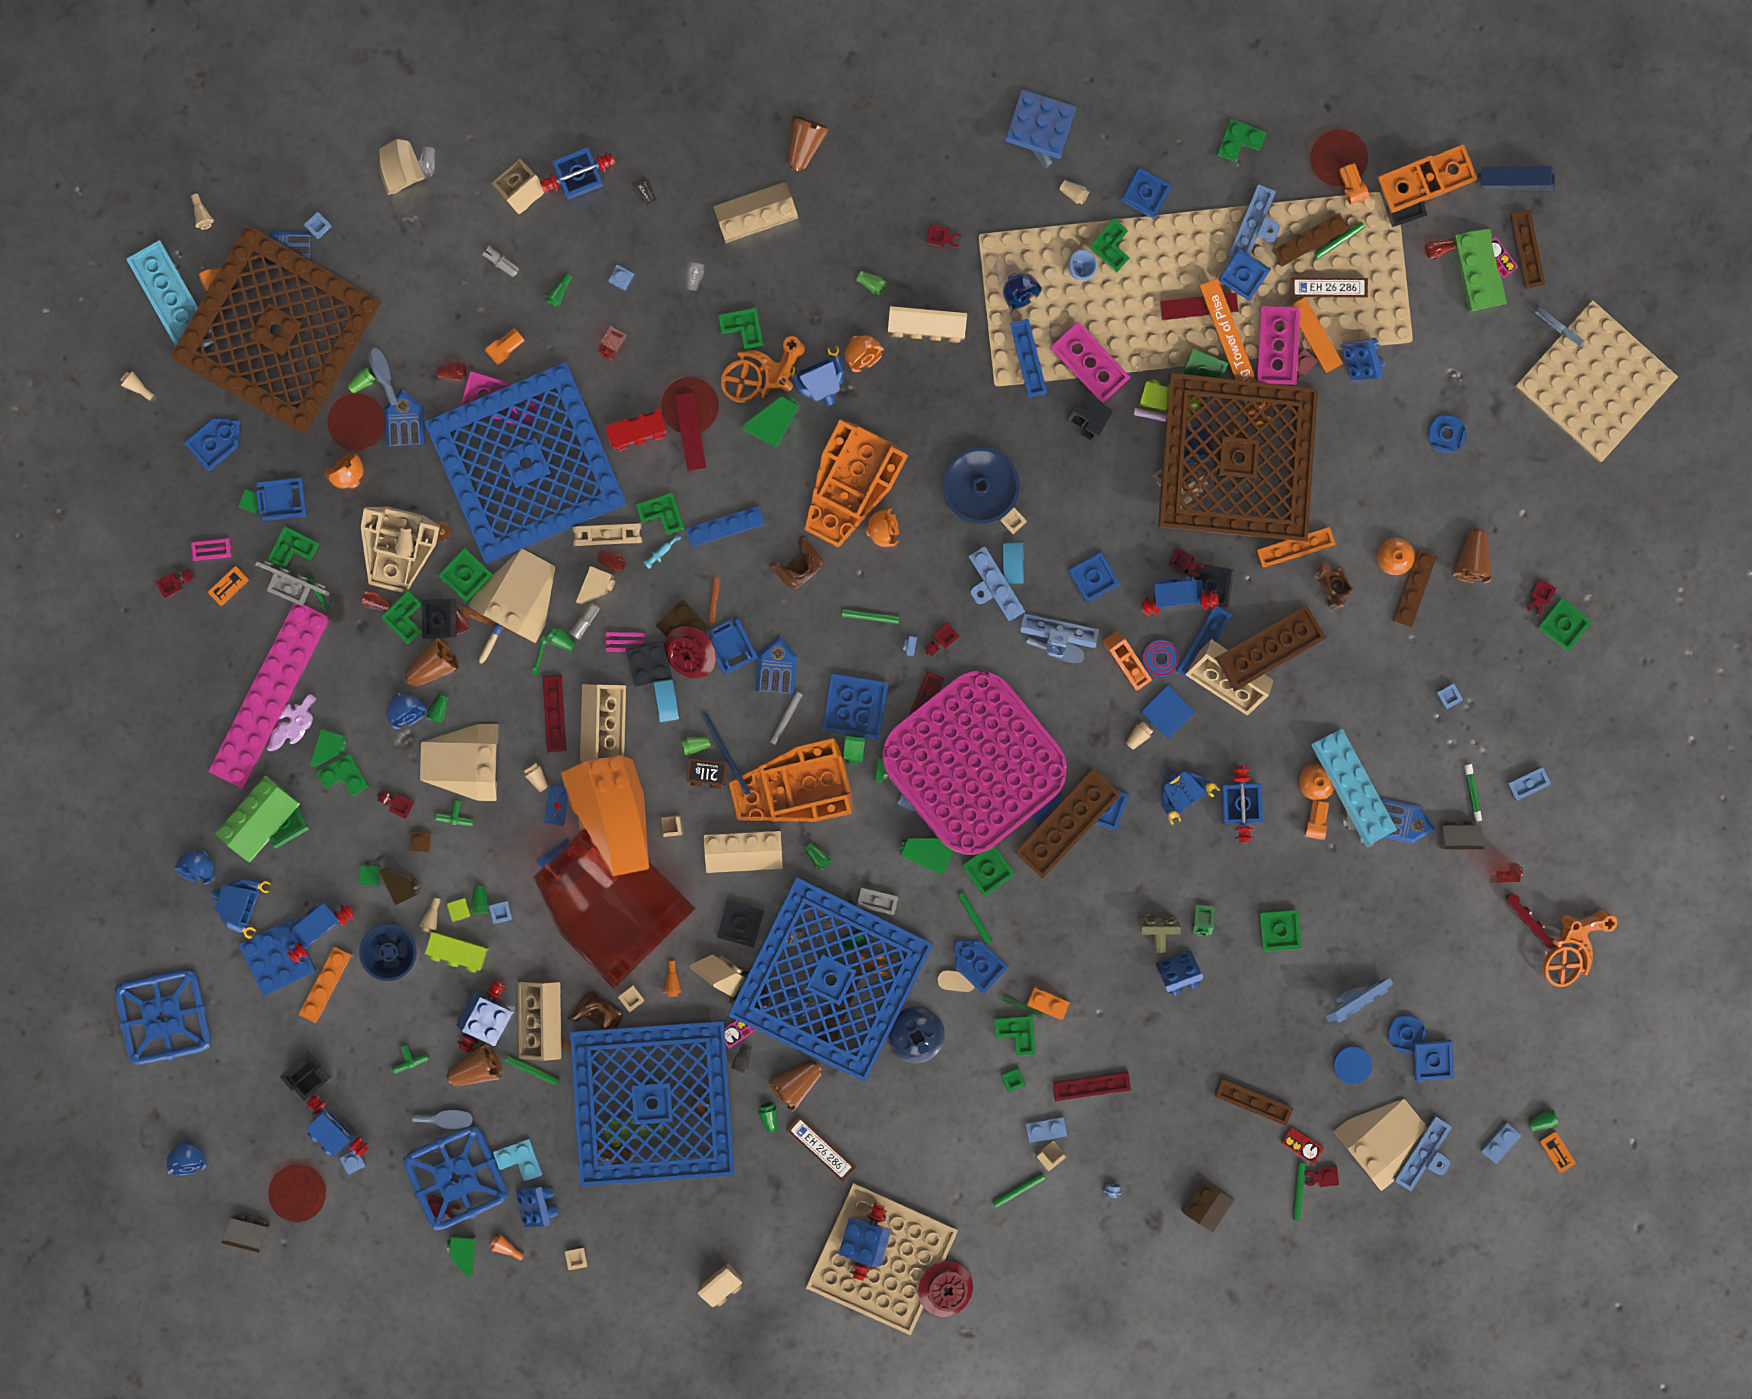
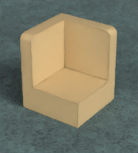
(671, 826)
(1051, 1155)

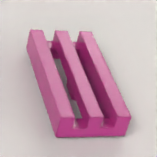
(213, 541)
(608, 641)

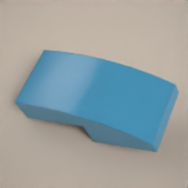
(1013, 562)
(665, 700)

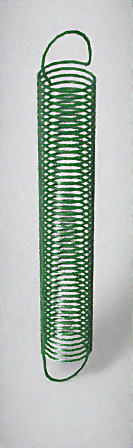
(1022, 1008)

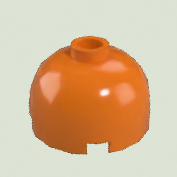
(862, 351)
(346, 472)
(883, 528)
(1395, 556)
(1315, 782)

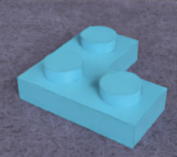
(521, 1154)

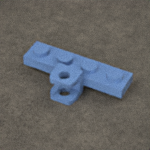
(1255, 222)
(994, 585)
(1058, 633)
(1354, 1001)
(1425, 1155)

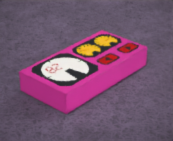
(1503, 260)
(736, 1032)

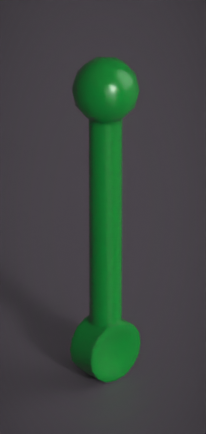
(535, 670)

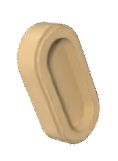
(954, 981)

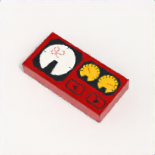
(1302, 1145)

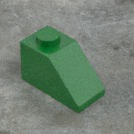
(328, 746)
(854, 749)
(462, 1252)

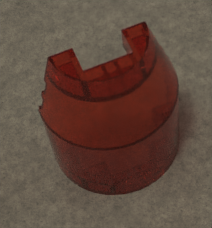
(605, 916)

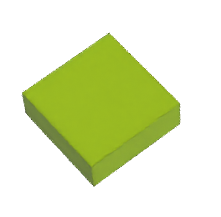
(458, 909)

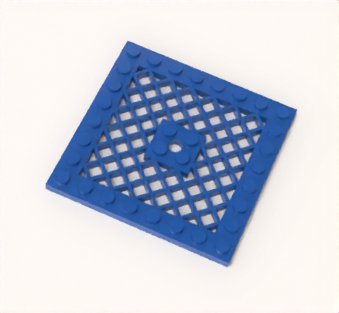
(556, 377)
(893, 1000)
(581, 1045)

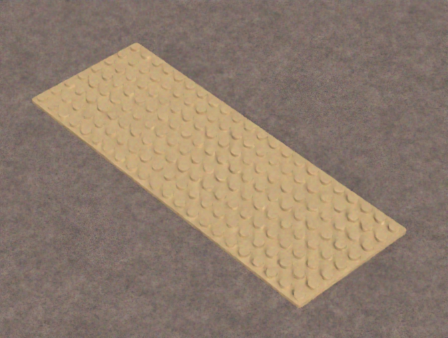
(1169, 263)

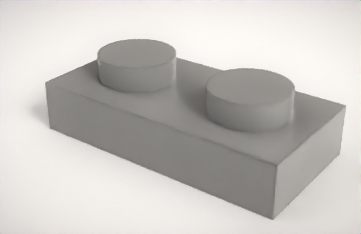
(877, 901)

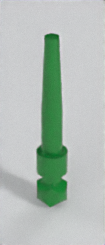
(318, 594)

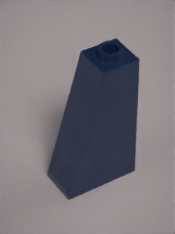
(1518, 178)

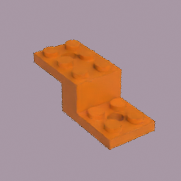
(1427, 178)

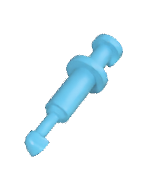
(661, 551)

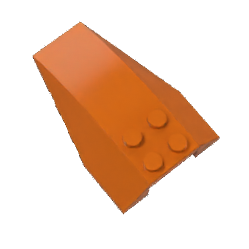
(851, 481)
(797, 786)
(612, 810)

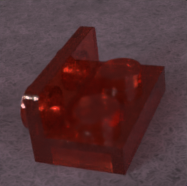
(1513, 875)

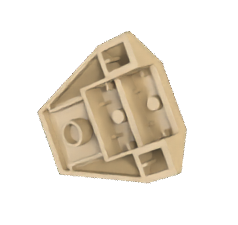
(379, 536)
(518, 595)
(463, 761)
(1382, 1139)

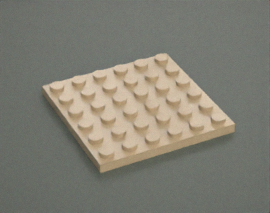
(1598, 387)
(892, 1288)

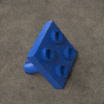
(1363, 359)
(1179, 972)
(534, 1207)

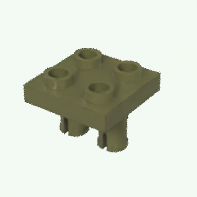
(1159, 928)

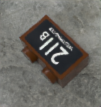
(707, 772)

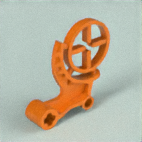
(776, 373)
(1576, 932)

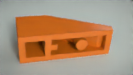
(1126, 660)

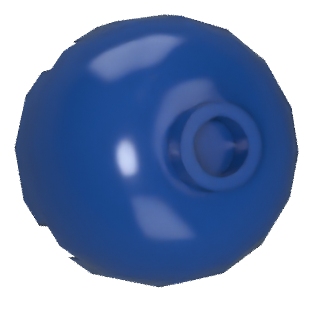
(405, 710)
(195, 866)
(185, 1159)

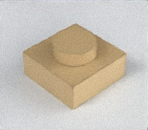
(1013, 521)
(631, 998)
(576, 1258)

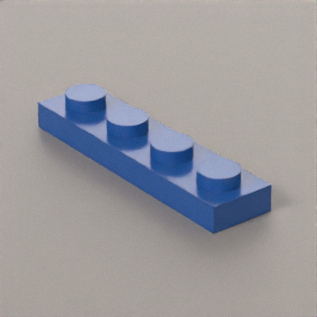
(1028, 358)
(725, 526)
(1210, 630)

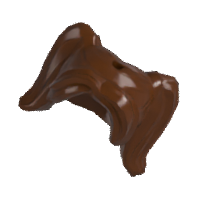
(801, 567)
(1328, 579)
(597, 1011)

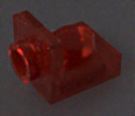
(611, 343)

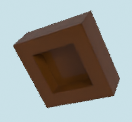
(420, 841)

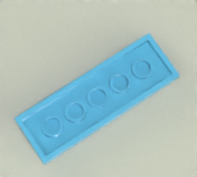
(165, 290)
(1354, 787)

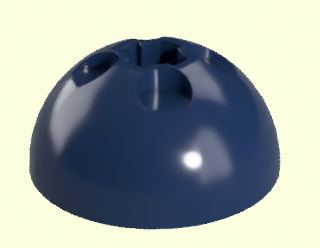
(380, 960)
(910, 1023)

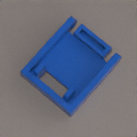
(278, 500)
(730, 642)

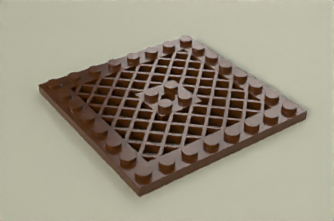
(186, 349)
(1302, 453)

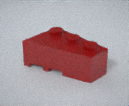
(636, 430)

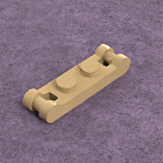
(607, 534)

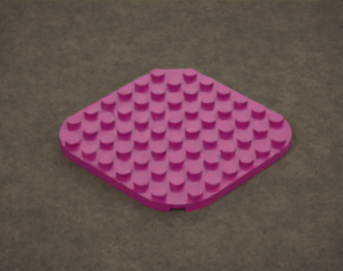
(974, 762)

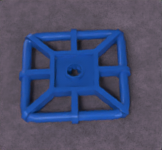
(155, 1027)
(443, 1172)

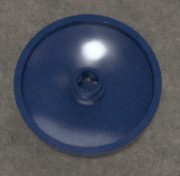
(981, 485)

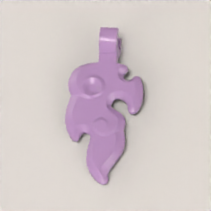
(299, 721)

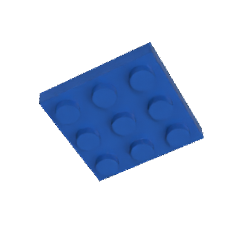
(1041, 124)
(855, 706)
(269, 960)

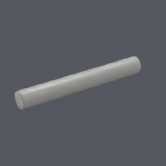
(786, 717)

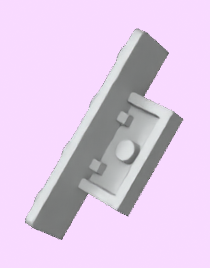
(290, 587)

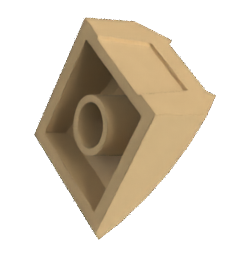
(398, 166)

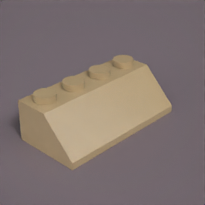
(755, 212)
(927, 323)
(1209, 674)
(602, 721)
(743, 851)
(539, 1020)

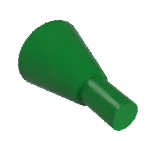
(555, 295)

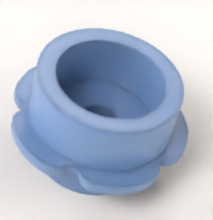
(1112, 1190)

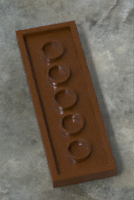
(1270, 648)
(1067, 823)

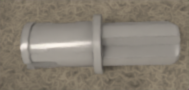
(500, 261)
(585, 620)

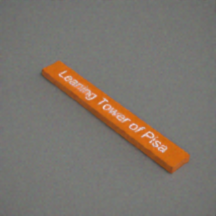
(1230, 339)

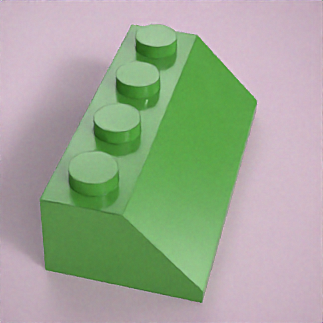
(1479, 270)
(257, 818)

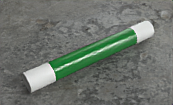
(1473, 792)

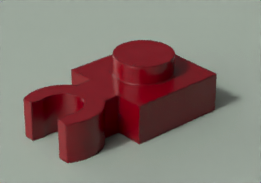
(939, 236)
(1183, 562)
(1541, 594)
(1326, 1176)
(435, 1204)

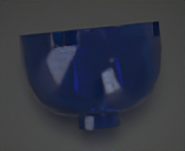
(1019, 289)

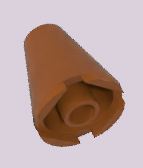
(804, 141)
(1474, 559)
(431, 664)
(476, 1067)
(795, 1083)

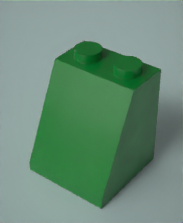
(773, 421)
(926, 852)

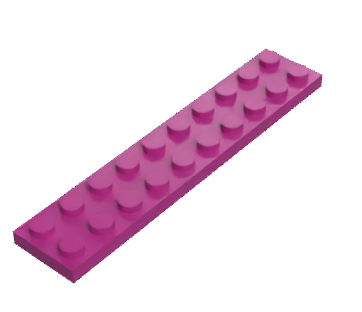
(269, 695)

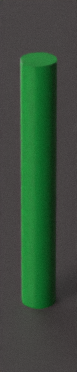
(1339, 240)
(870, 616)
(974, 917)
(532, 1070)
(1018, 1190)
(1299, 1191)

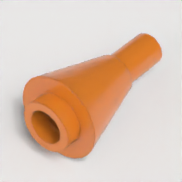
(672, 984)
(502, 1245)

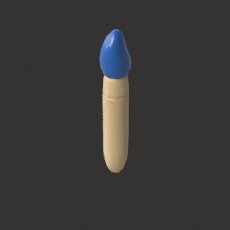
(490, 643)

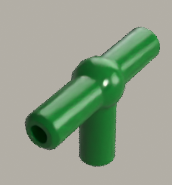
(454, 817)
(409, 1061)

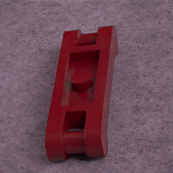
(1525, 915)

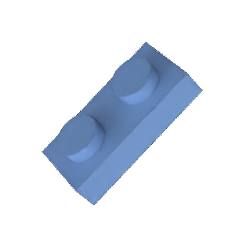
(1529, 783)
(1046, 1129)
(1501, 1143)

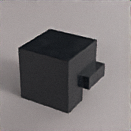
(1090, 417)
(305, 1076)

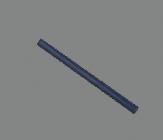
(726, 754)

